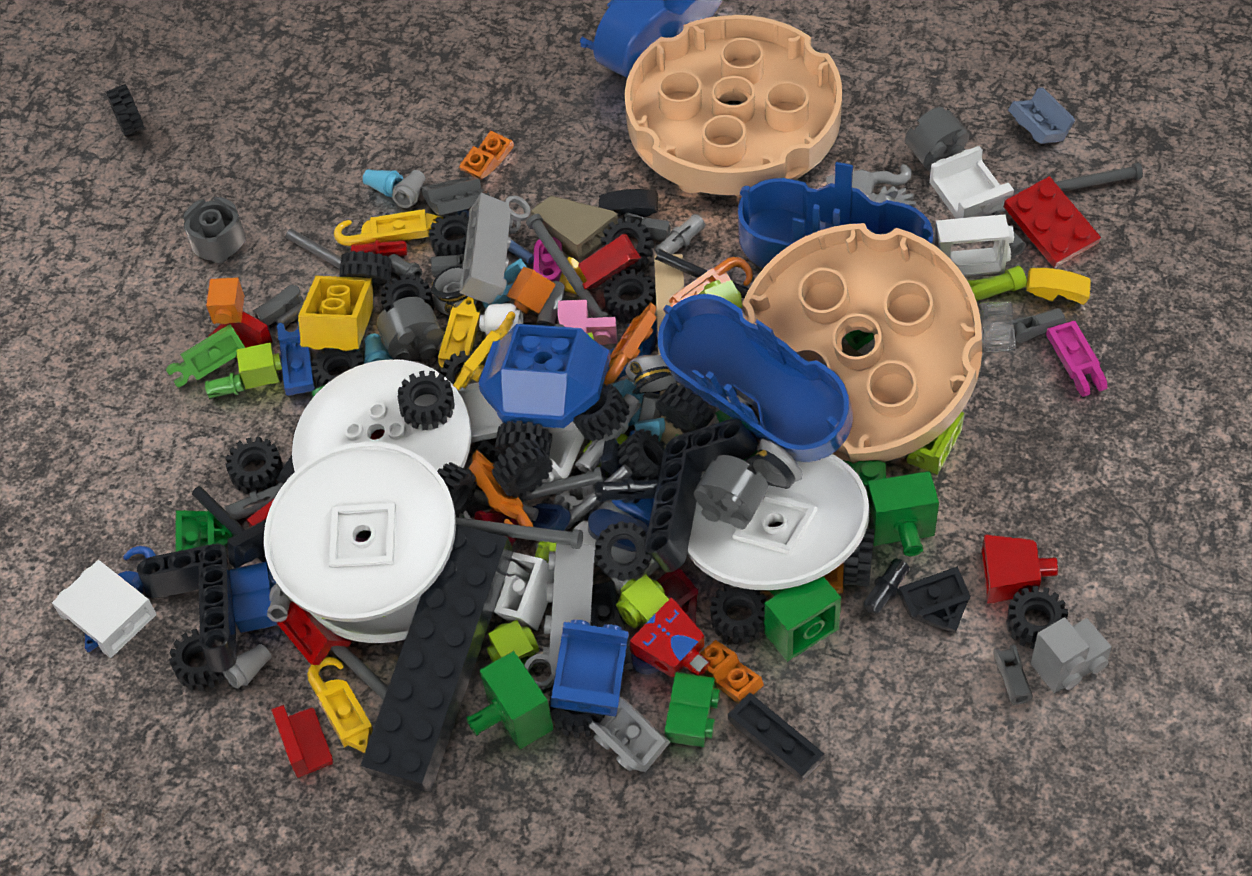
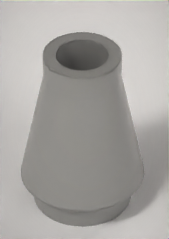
(408, 190)
(247, 666)

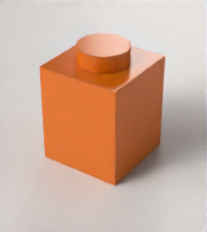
(530, 291)
(225, 300)

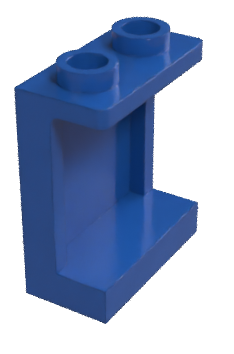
(589, 668)

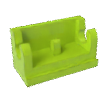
(933, 455)

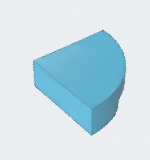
(656, 426)

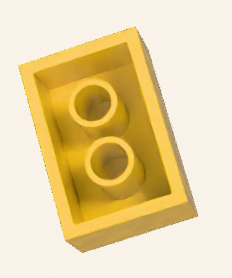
(336, 312)

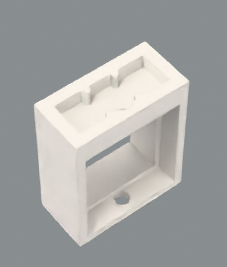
(976, 229)

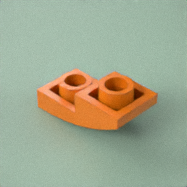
(488, 156)
(730, 674)

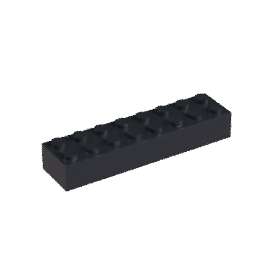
(438, 662)

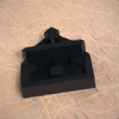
(937, 599)

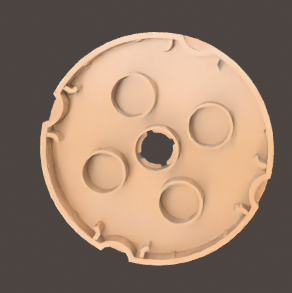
(704, 145)
(920, 321)

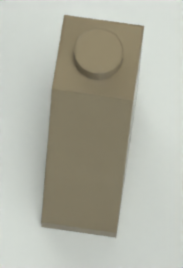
(575, 225)

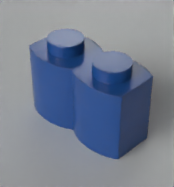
(251, 596)

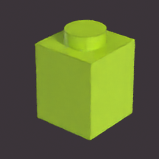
(258, 365)

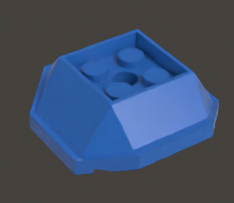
(544, 374)

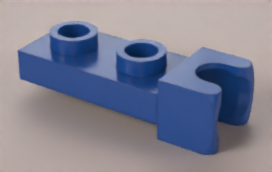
(295, 362)

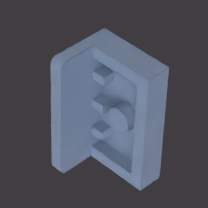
(1043, 117)

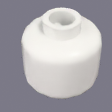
(496, 314)

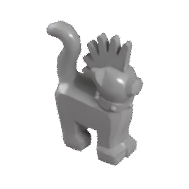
(866, 181)

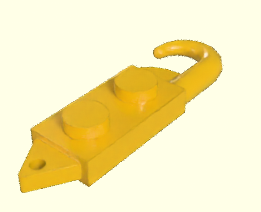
(389, 228)
(459, 331)
(474, 365)
(341, 707)

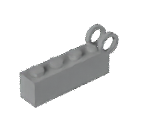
(487, 246)
(569, 598)

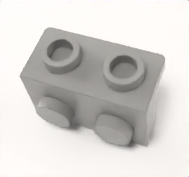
(630, 737)

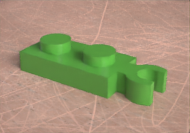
(207, 355)

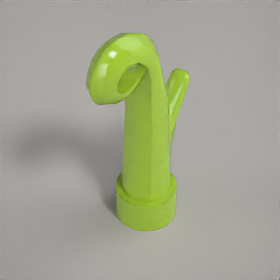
(1012, 279)

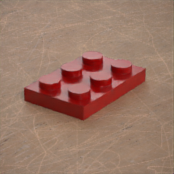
(1051, 222)

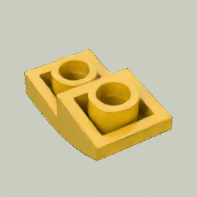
(1053, 282)

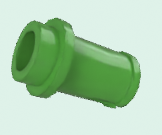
(224, 386)

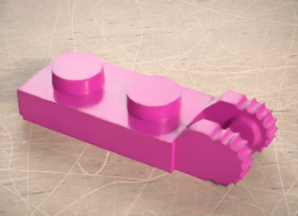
(1076, 356)

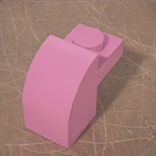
(575, 315)

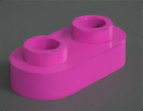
(544, 263)

